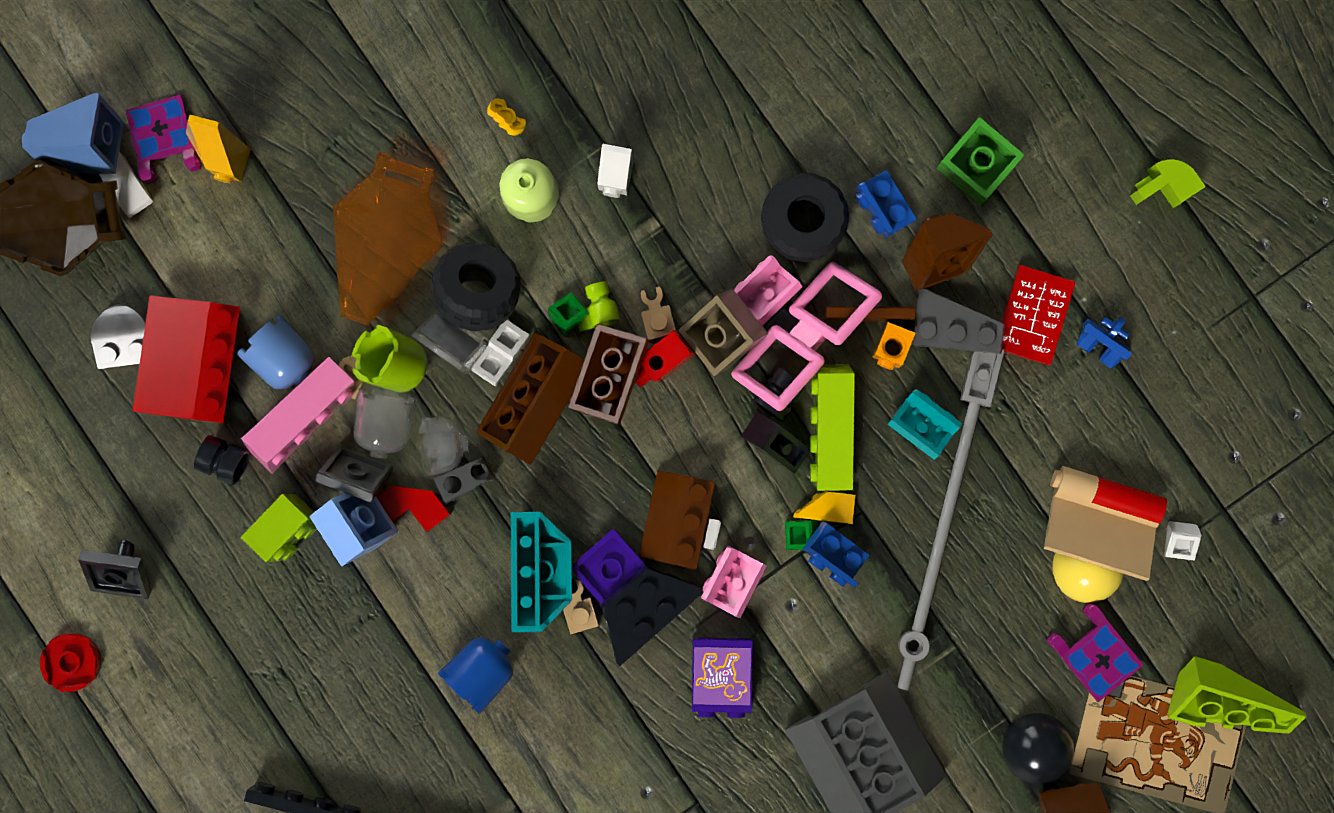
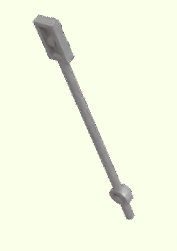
(978, 391)

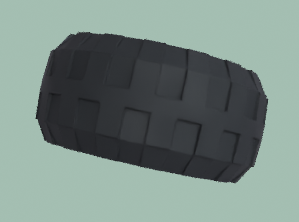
(805, 189)
(481, 264)

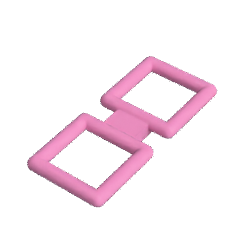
(806, 335)

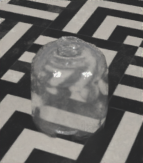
(383, 421)

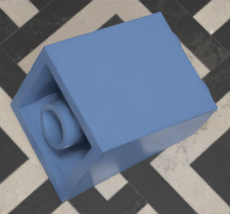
(77, 136)

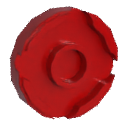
(70, 662)

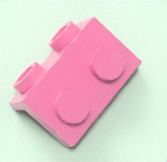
(767, 289)
(733, 581)

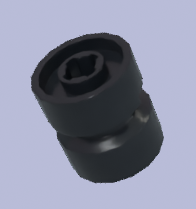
(778, 382)
(225, 461)

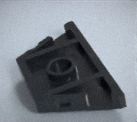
(644, 608)

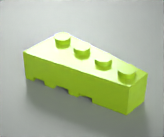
(833, 427)

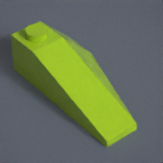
(1219, 695)

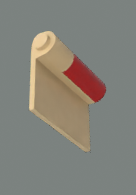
(1103, 522)

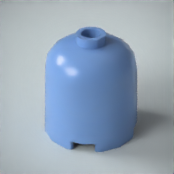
(278, 355)

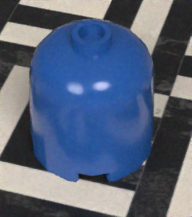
(479, 672)

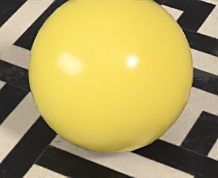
(1084, 580)

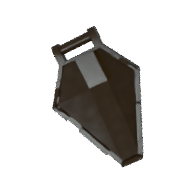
(56, 217)

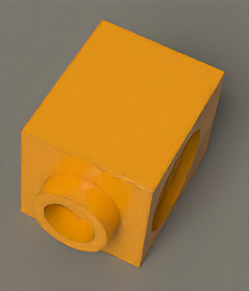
(899, 335)

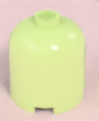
(529, 190)

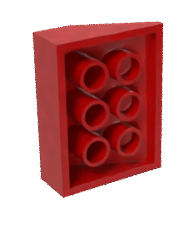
(186, 359)

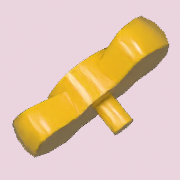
(506, 117)

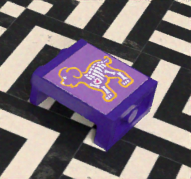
(722, 676)

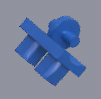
(1115, 348)

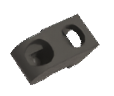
(463, 480)

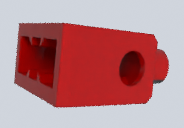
(674, 353)

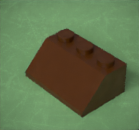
(944, 249)
(608, 374)
(677, 519)

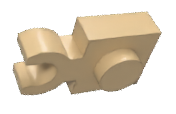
(657, 319)
(580, 612)

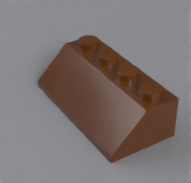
(532, 398)

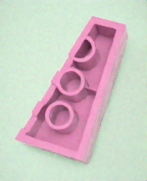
(299, 415)

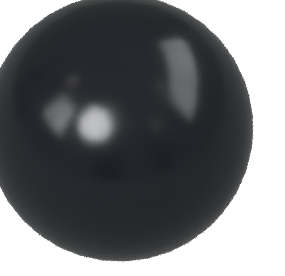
(1038, 748)

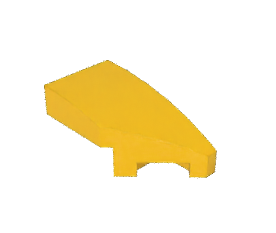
(829, 507)

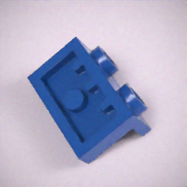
(885, 204)
(836, 553)

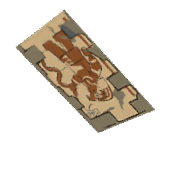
(1138, 748)

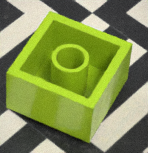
(280, 528)

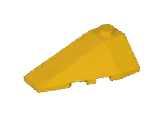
(218, 149)

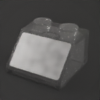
(451, 342)

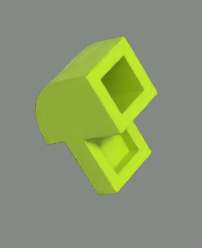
(1173, 178)

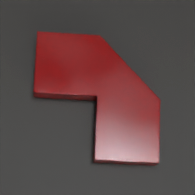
(422, 503)

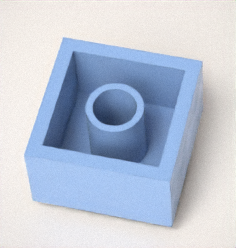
(353, 526)

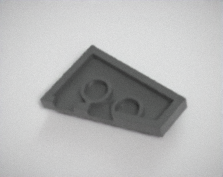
(954, 326)

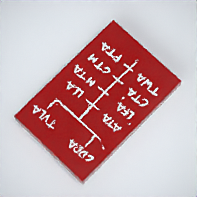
(1035, 314)

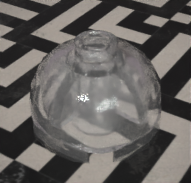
(441, 445)

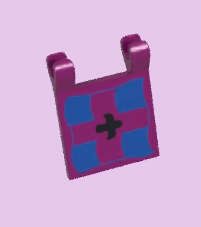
(160, 132)
(1099, 658)

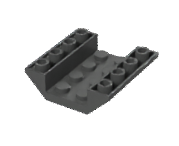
(867, 752)

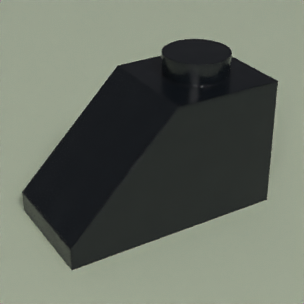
(775, 442)

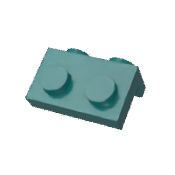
(924, 423)

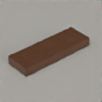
(877, 314)

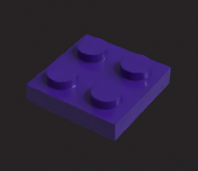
(607, 566)

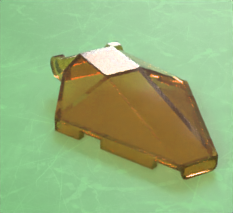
(383, 238)

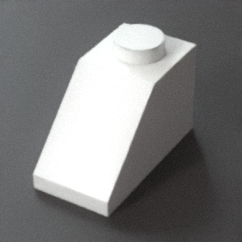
(615, 170)

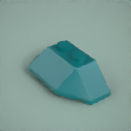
(538, 571)

